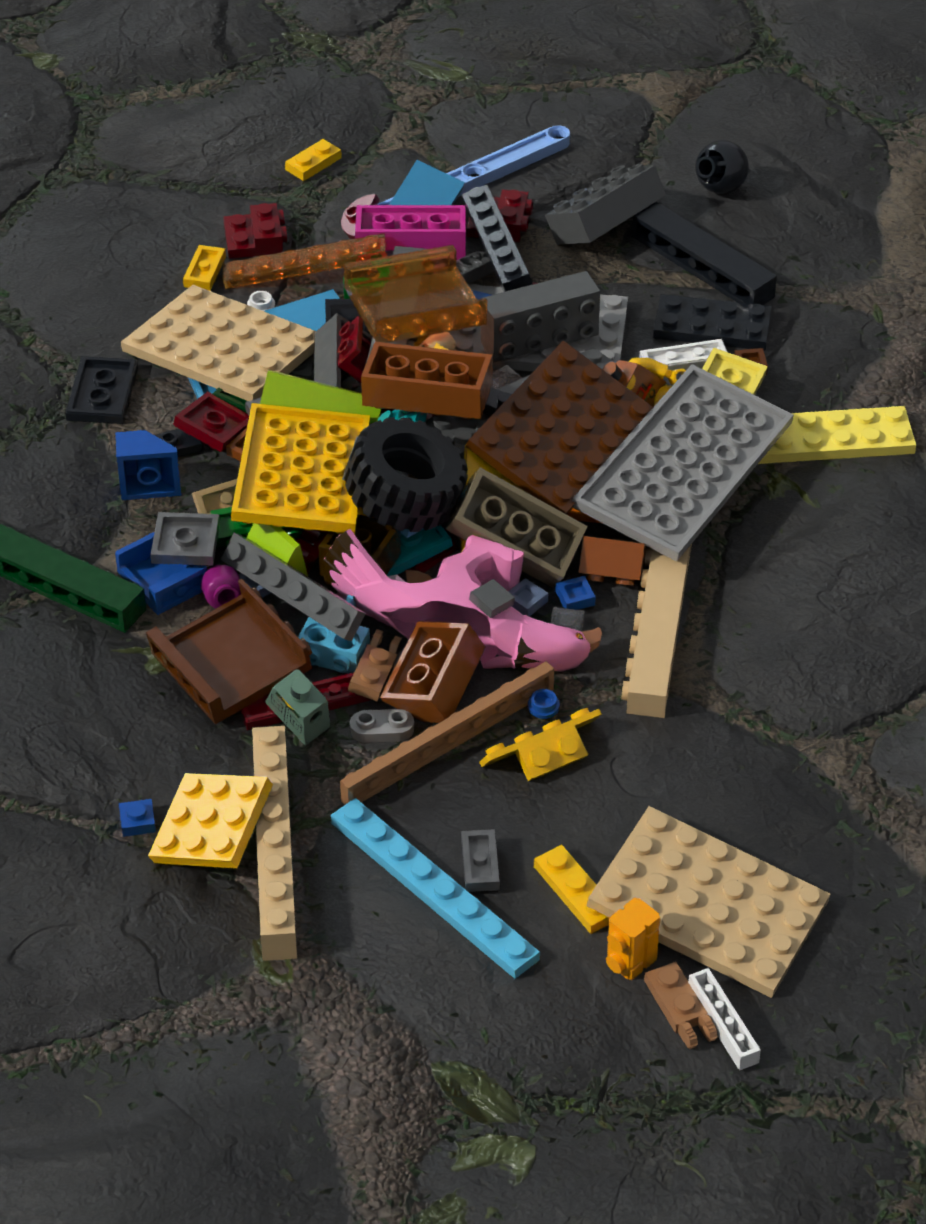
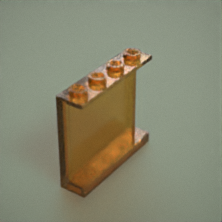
(413, 295)

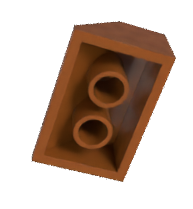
(434, 670)

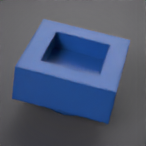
(575, 593)
(137, 817)

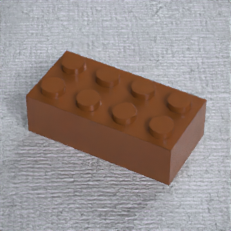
(427, 380)

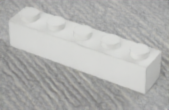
(728, 1024)

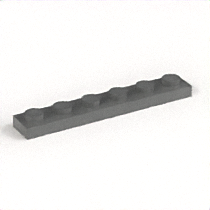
(293, 586)

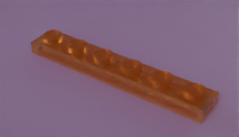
(303, 261)

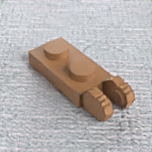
(374, 667)
(680, 1003)

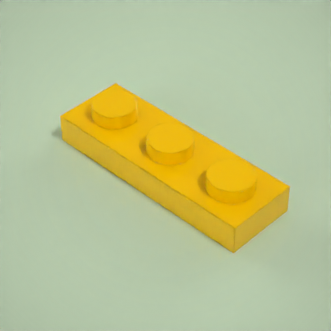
(571, 885)

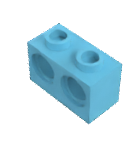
(333, 651)

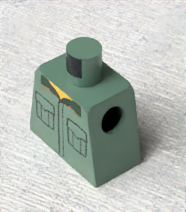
(296, 702)

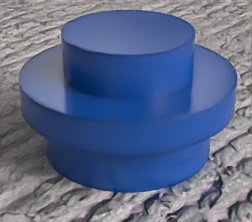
(543, 704)

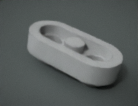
(382, 725)

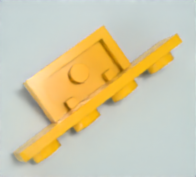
(547, 750)

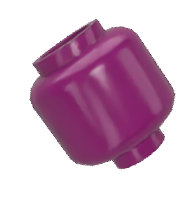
(220, 585)

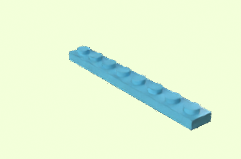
(436, 888)

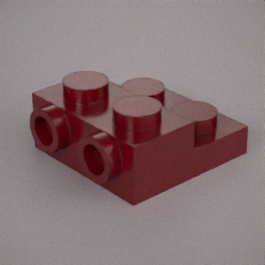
(514, 208)
(255, 232)

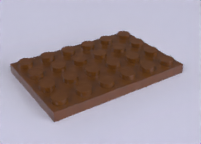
(559, 427)

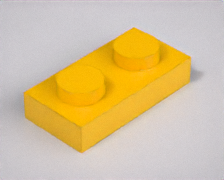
(313, 159)
(204, 267)

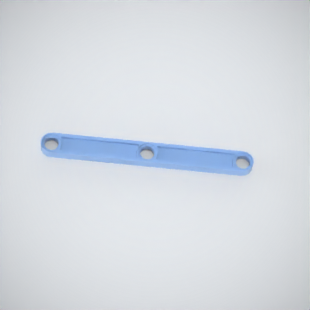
(510, 158)

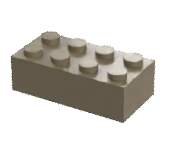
(520, 522)

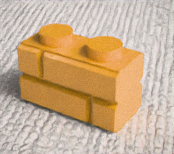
(633, 939)

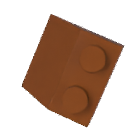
(613, 559)

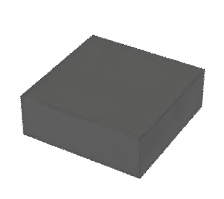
(492, 598)

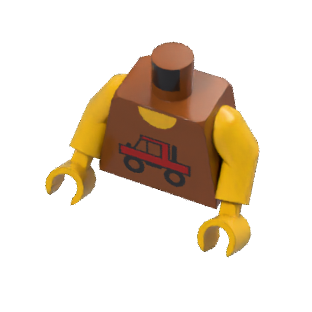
(642, 376)

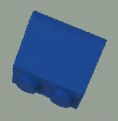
(146, 466)

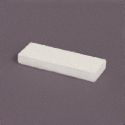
(684, 355)

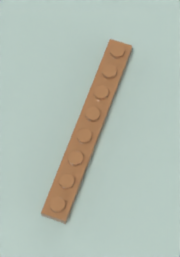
(445, 735)

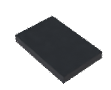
(102, 390)

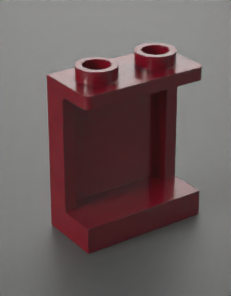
(353, 348)

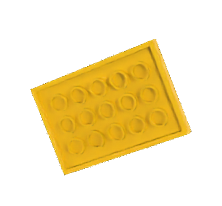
(296, 468)

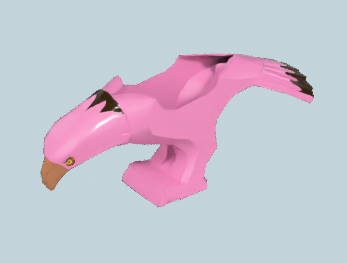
(513, 636)

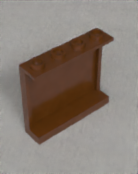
(231, 654)

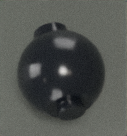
(722, 167)

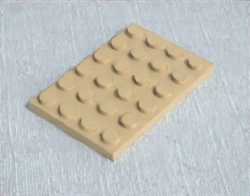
(221, 342)
(712, 900)

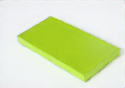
(298, 392)

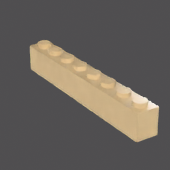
(657, 634)
(274, 847)

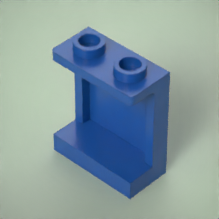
(163, 583)

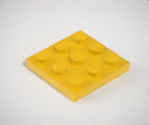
(210, 820)

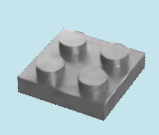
(185, 538)

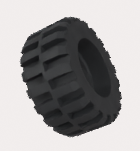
(397, 498)

